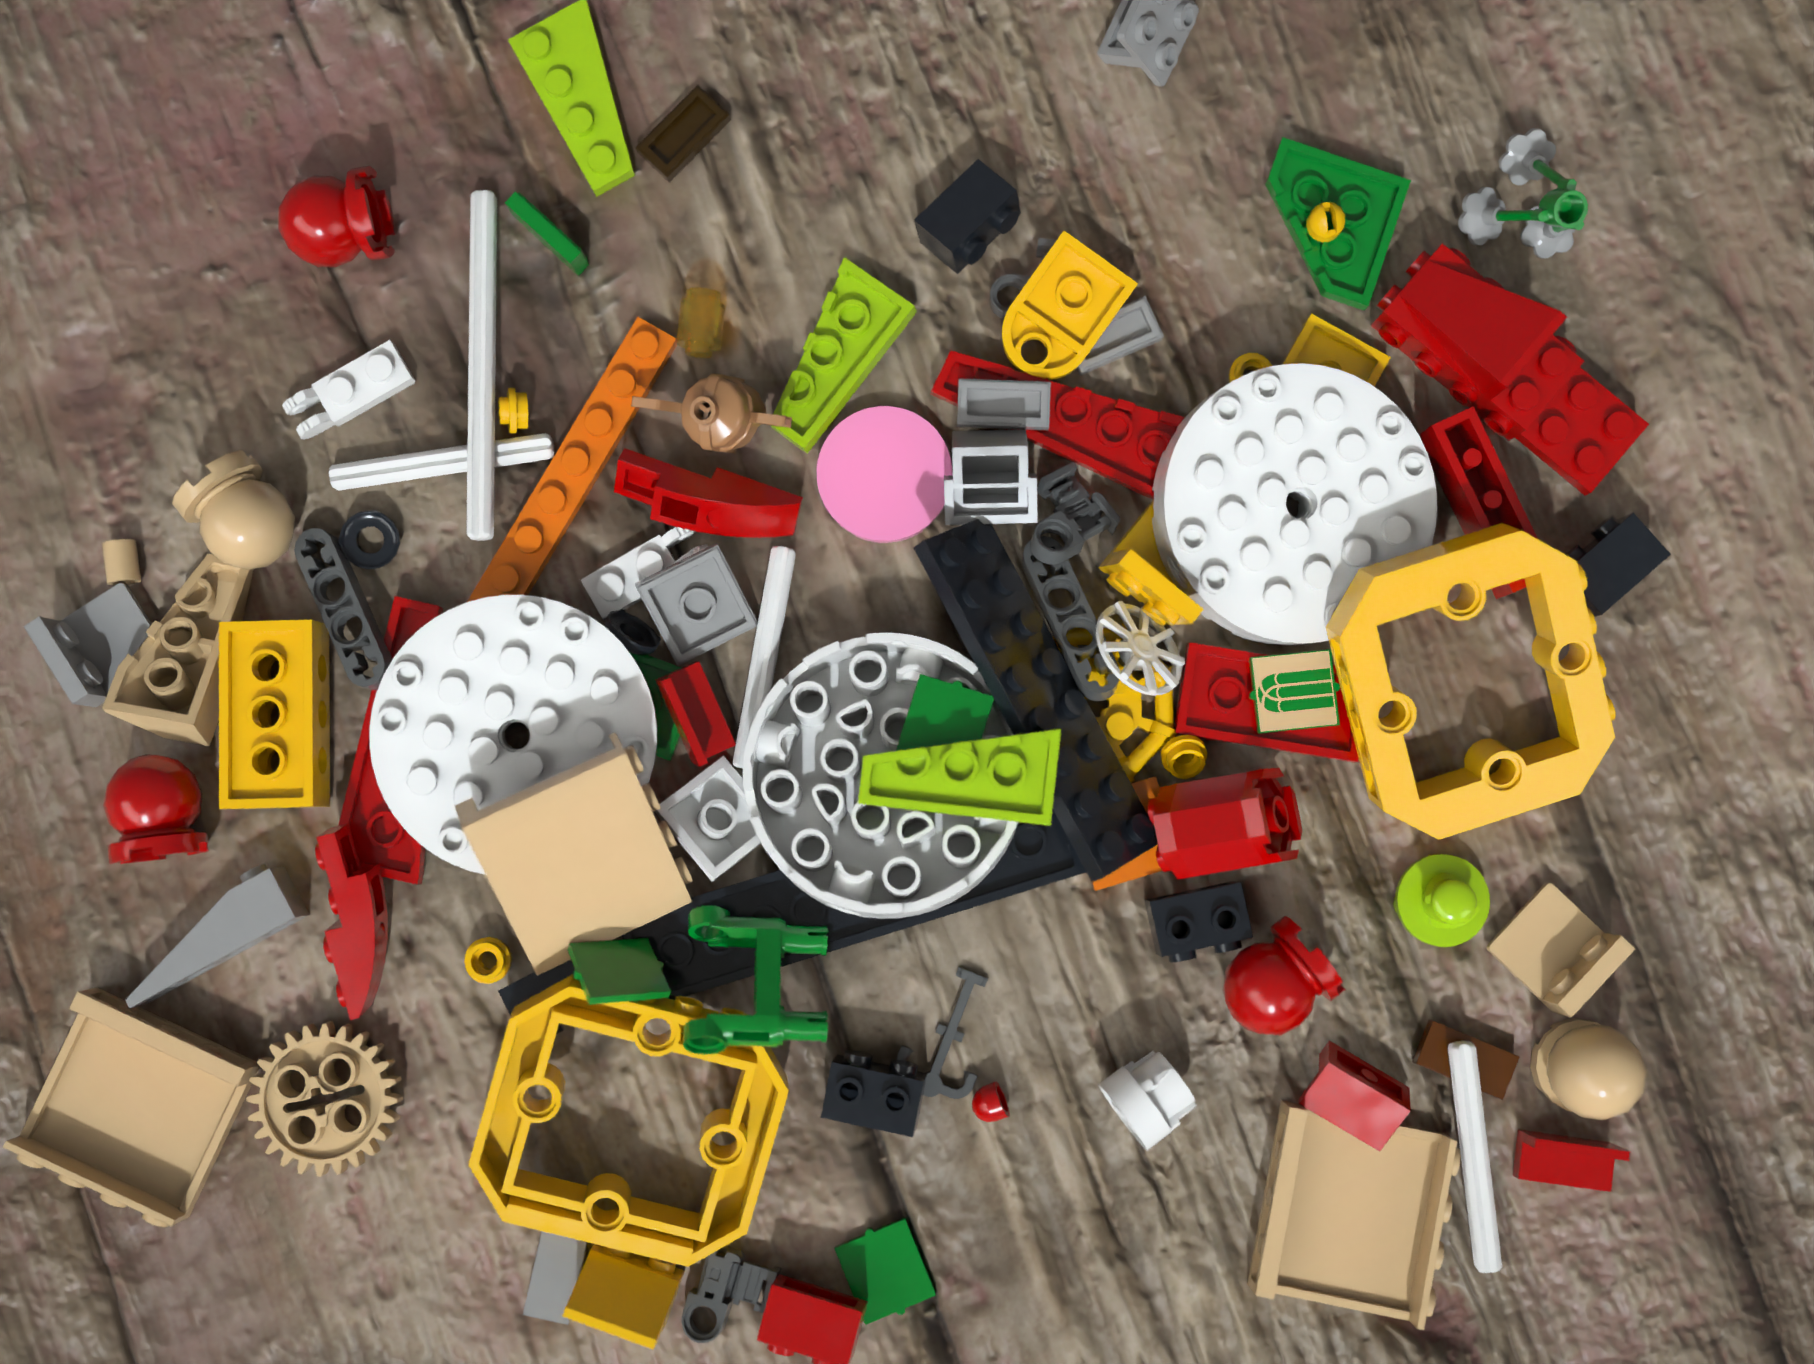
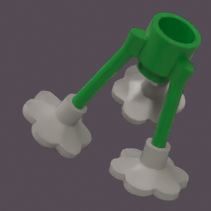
(1547, 226)

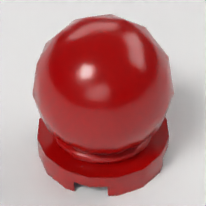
(336, 220)
(153, 808)
(1276, 983)

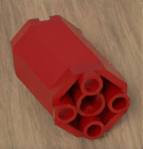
(1225, 823)

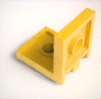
(1138, 571)

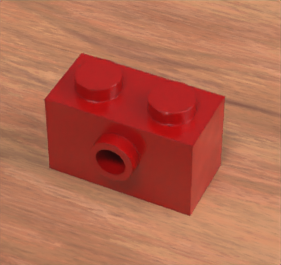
(811, 1321)

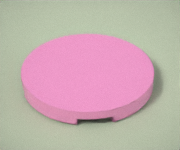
(883, 474)

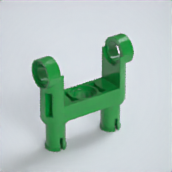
(769, 1021)

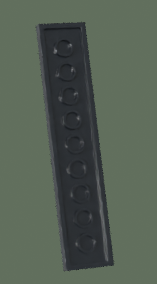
(1033, 859)

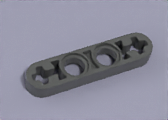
(338, 612)
(1064, 619)

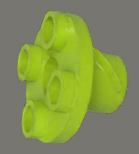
(1442, 900)

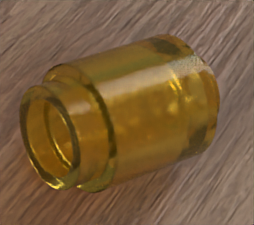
(701, 322)

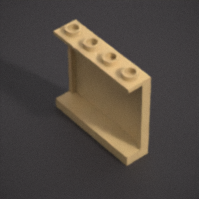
(578, 856)
(135, 1108)
(1353, 1220)

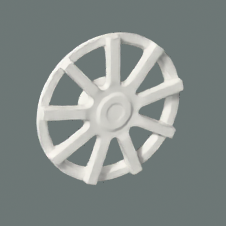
(1139, 649)

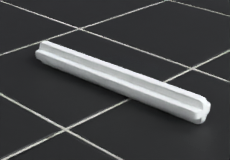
(436, 462)
(766, 642)
(1475, 1156)

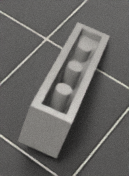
(239, 920)

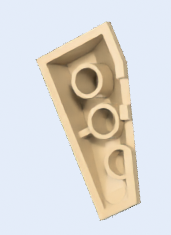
(174, 674)

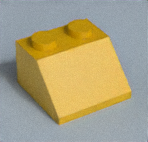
(624, 1294)

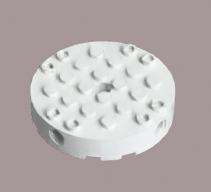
(1300, 435)
(474, 674)
(807, 776)

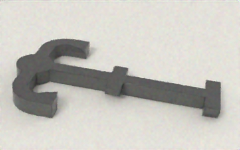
(933, 1081)

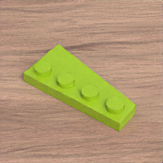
(572, 81)
(850, 338)
(980, 778)

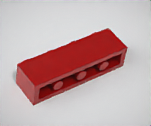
(1474, 479)

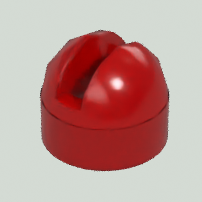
(990, 1103)

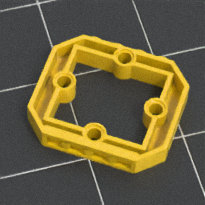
(1576, 686)
(635, 1223)

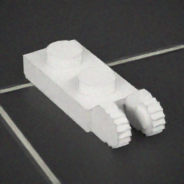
(351, 389)
(614, 584)

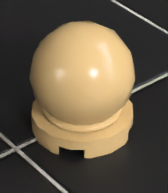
(238, 515)
(1588, 1069)

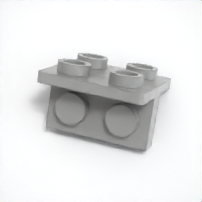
(1149, 35)

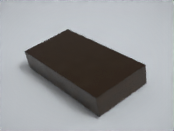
(683, 133)

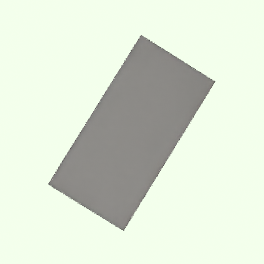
(1128, 332)
(1003, 404)
(554, 1276)

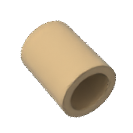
(121, 561)

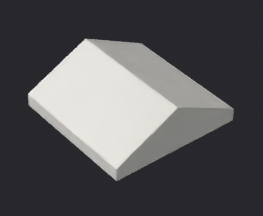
(712, 819)

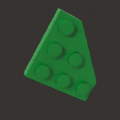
(1371, 201)

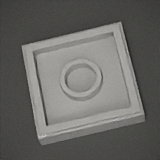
(697, 604)

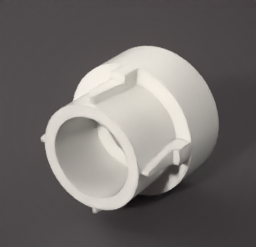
(1148, 1098)

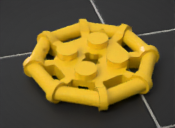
(1125, 710)

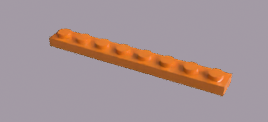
(577, 463)

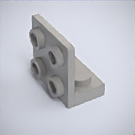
(91, 643)

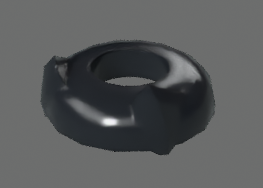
(349, 539)
(641, 638)

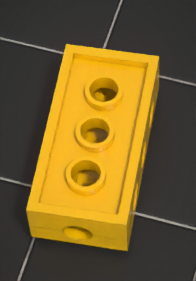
(245, 711)

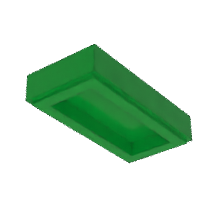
(547, 233)

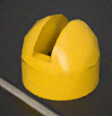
(1317, 222)

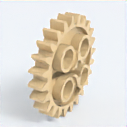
(335, 1137)

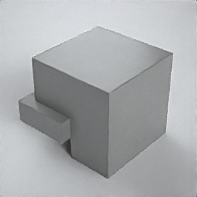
(990, 479)

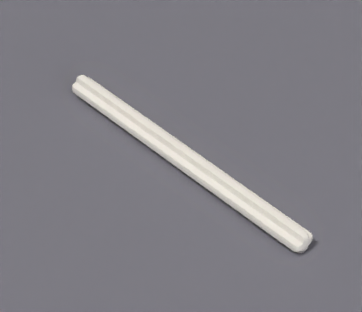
(481, 366)

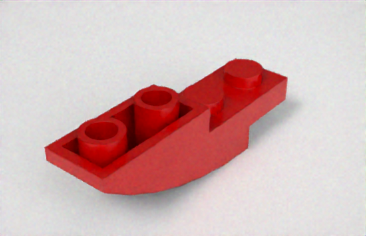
(714, 505)
(360, 936)

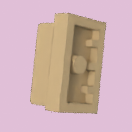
(1558, 951)

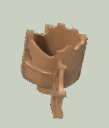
(733, 408)

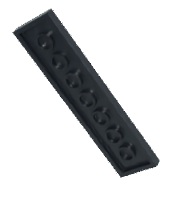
(1038, 693)

